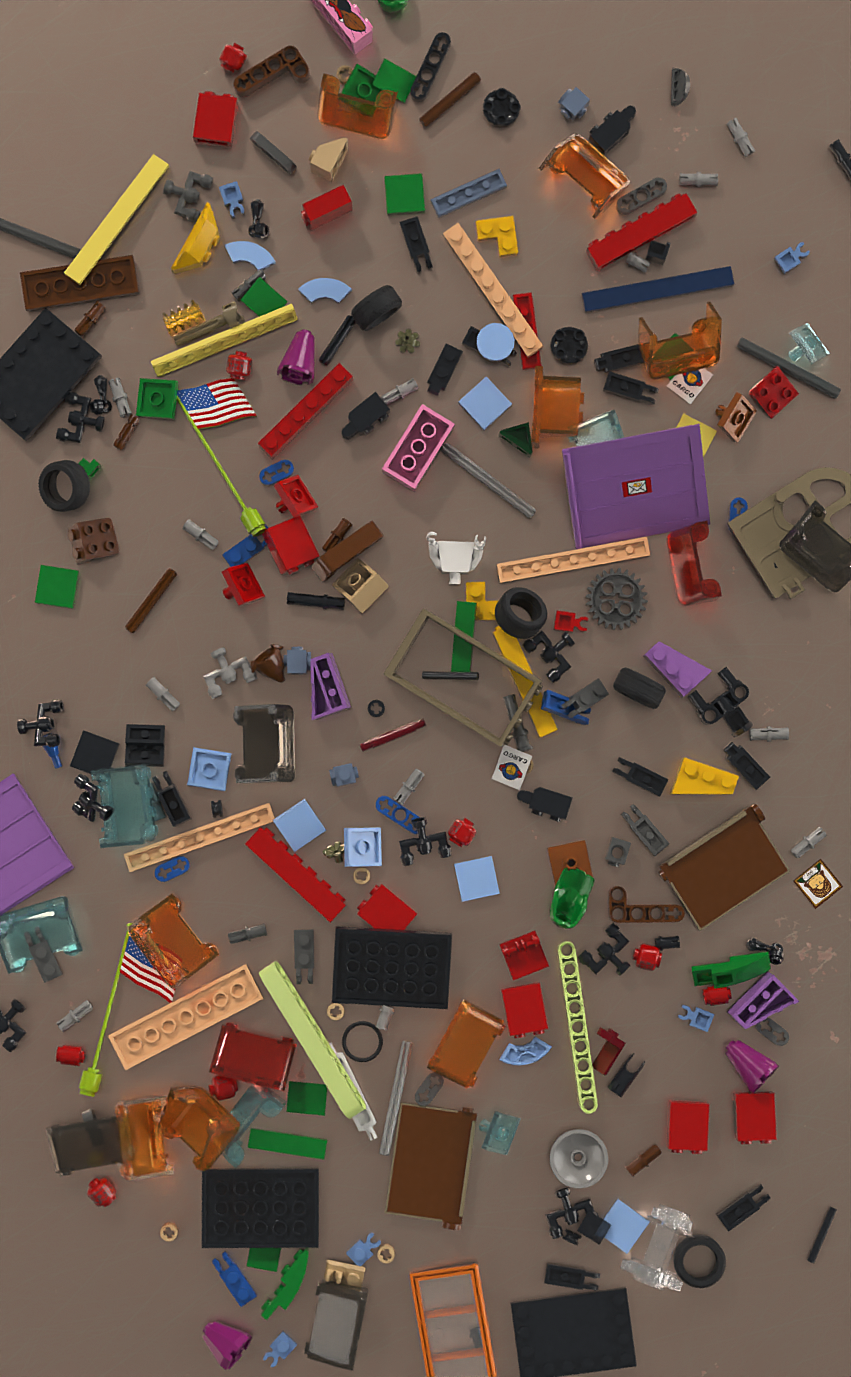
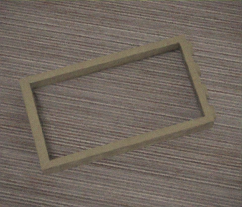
(406, 646)

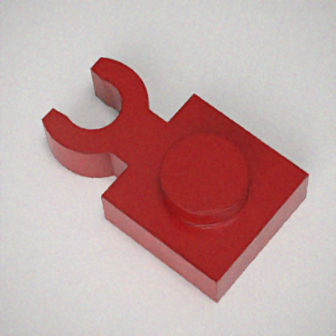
(566, 622)

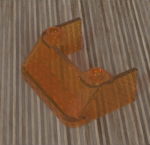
(589, 170)
(685, 352)

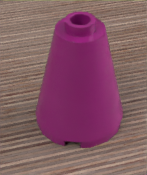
(298, 360)
(750, 1064)

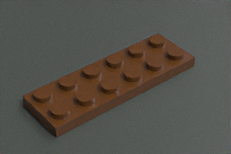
(52, 288)

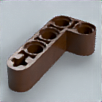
(270, 74)
(346, 551)
(645, 909)

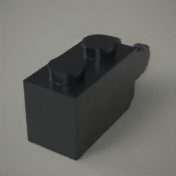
(612, 130)
(366, 416)
(172, 801)
(546, 802)

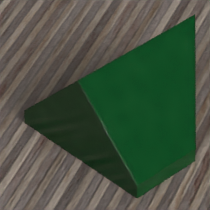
(518, 437)

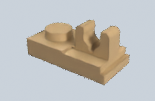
(344, 1273)

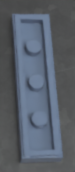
(468, 193)

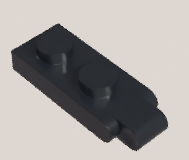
(619, 359)
(444, 369)
(746, 765)

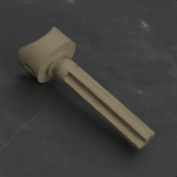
(230, 317)

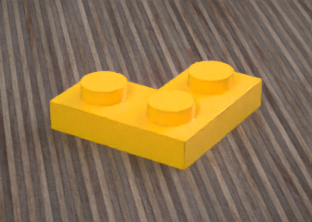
(502, 230)
(476, 593)

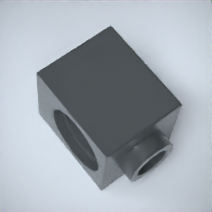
(623, 845)

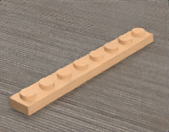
(493, 290)
(573, 560)
(199, 837)

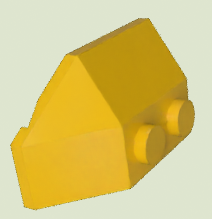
(199, 243)

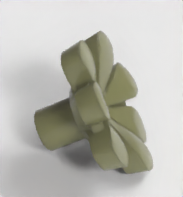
(407, 344)
(335, 851)

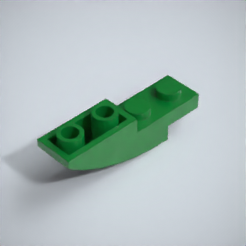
(738, 970)
(292, 1278)

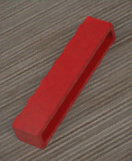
(641, 232)
(305, 411)
(295, 874)

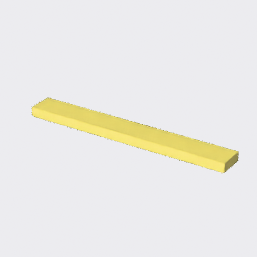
(116, 219)
(224, 340)

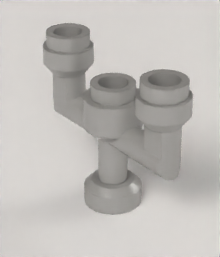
(227, 672)

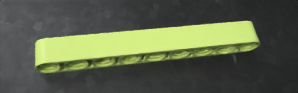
(577, 1036)
(312, 1040)

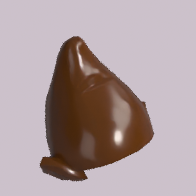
(270, 663)

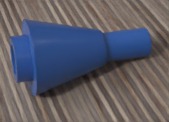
(53, 753)

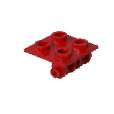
(773, 392)
(524, 955)

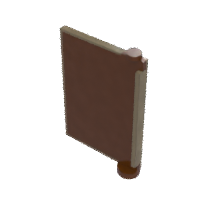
(724, 867)
(431, 1163)

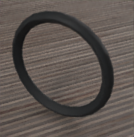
(345, 1036)

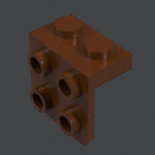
(93, 540)

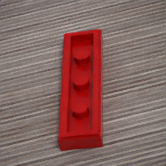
(524, 303)

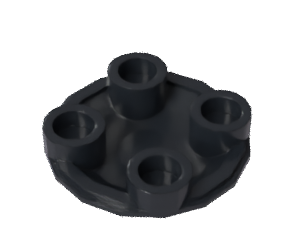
(501, 107)
(569, 345)

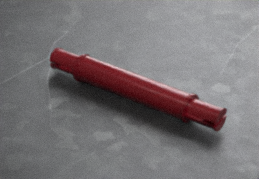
(393, 734)

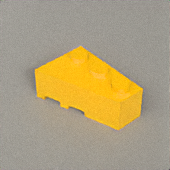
(701, 779)

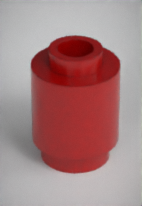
(716, 996)
(70, 1055)

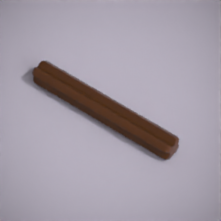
(450, 99)
(151, 600)

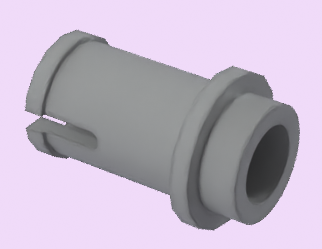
(636, 261)
(384, 1017)

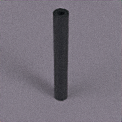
(450, 675)
(822, 1234)

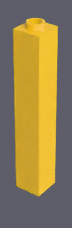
(512, 651)

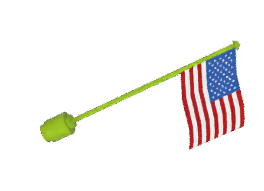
(212, 407)
(139, 970)

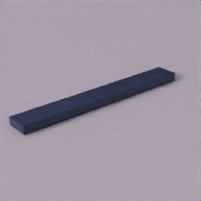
(658, 289)

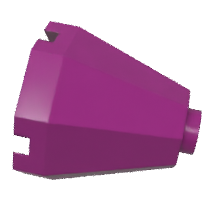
(225, 1343)

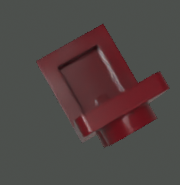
(609, 1051)

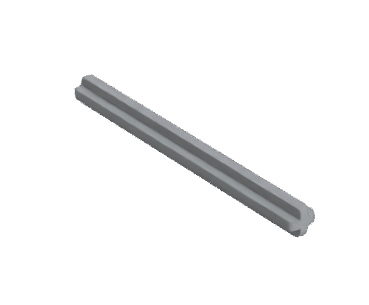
(488, 480)
(395, 1098)

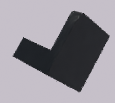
(657, 252)
(594, 1227)

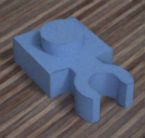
(231, 196)
(789, 259)
(699, 1018)
(361, 1251)
(281, 1347)

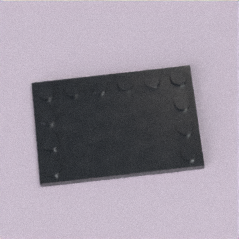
(41, 372)
(391, 967)
(260, 1208)
(573, 1333)

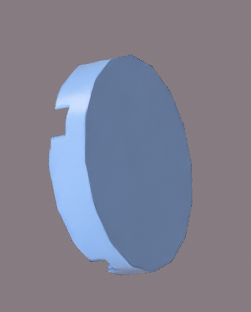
(495, 342)

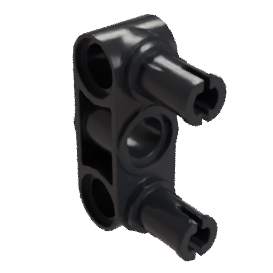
(724, 703)

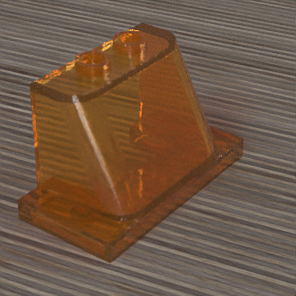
(556, 406)

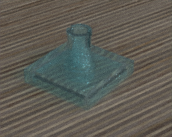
(808, 345)
(499, 1132)

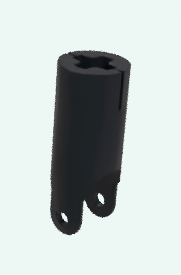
(624, 1078)

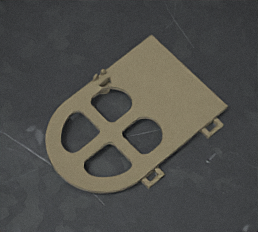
(764, 527)

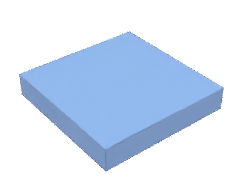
(485, 403)
(209, 769)
(299, 825)
(362, 847)
(476, 878)
(625, 1226)

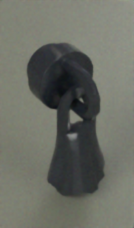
(261, 229)
(98, 405)
(775, 956)

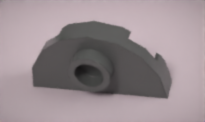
(680, 86)

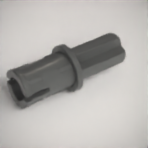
(240, 291)
(247, 933)

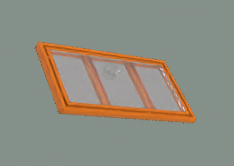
(453, 1322)

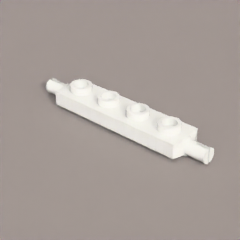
(364, 1120)

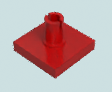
(294, 497)
(242, 584)

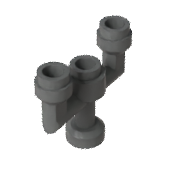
(188, 194)

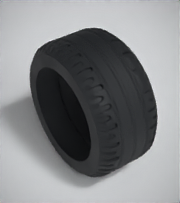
(376, 307)
(49, 491)
(528, 601)
(639, 688)
(718, 1270)

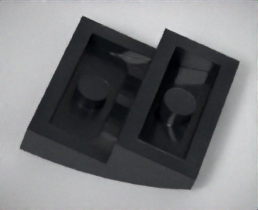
(145, 745)

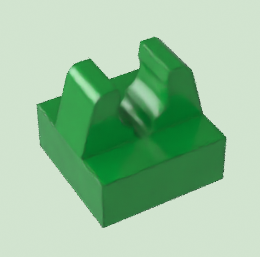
(91, 468)

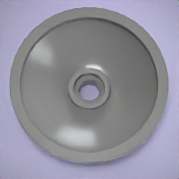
(582, 1172)

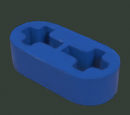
(273, 469)
(733, 511)
(170, 864)

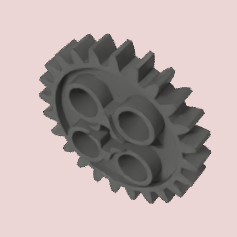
(617, 581)

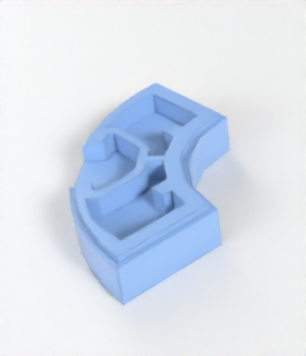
(250, 253)
(325, 288)
(525, 1053)

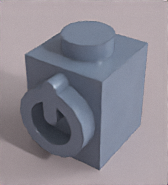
(573, 104)
(297, 661)
(343, 775)

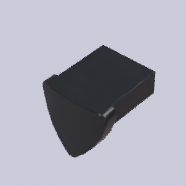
(737, 722)

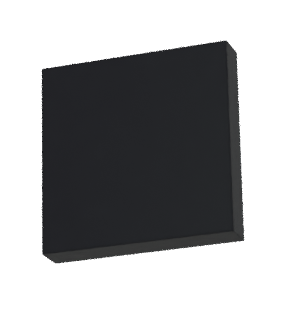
(94, 752)

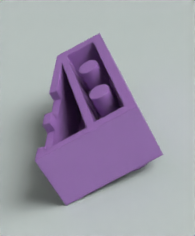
(676, 668)
(327, 687)
(761, 1000)

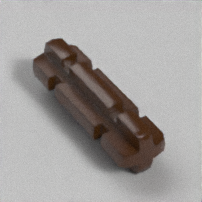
(126, 432)

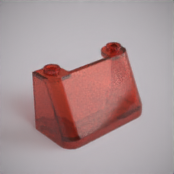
(686, 567)
(253, 1057)

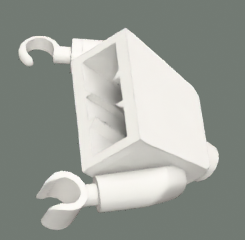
(455, 557)

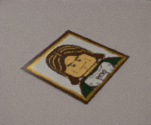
(818, 883)

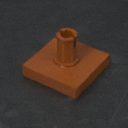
(735, 417)
(569, 856)

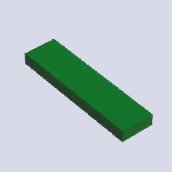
(462, 649)
(287, 1143)

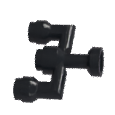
(78, 419)
(551, 653)
(43, 724)
(88, 802)
(423, 843)
(607, 952)
(5, 1023)
(569, 1213)

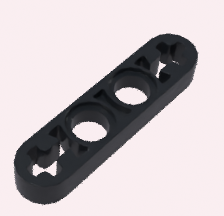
(431, 67)

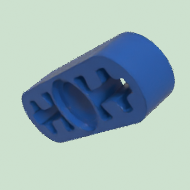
(401, 823)

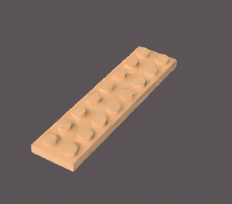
(185, 1017)

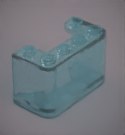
(130, 795)

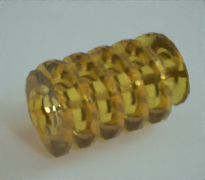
(182, 317)

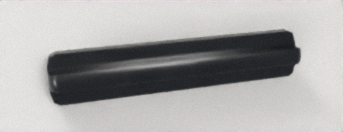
(337, 340)

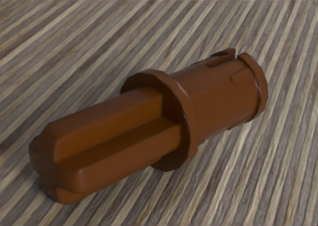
(90, 318)
(337, 535)
(643, 1160)

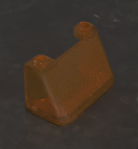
(354, 113)
(170, 943)
(465, 1044)
(199, 1123)
(142, 1138)

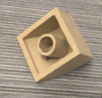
(328, 158)
(360, 585)

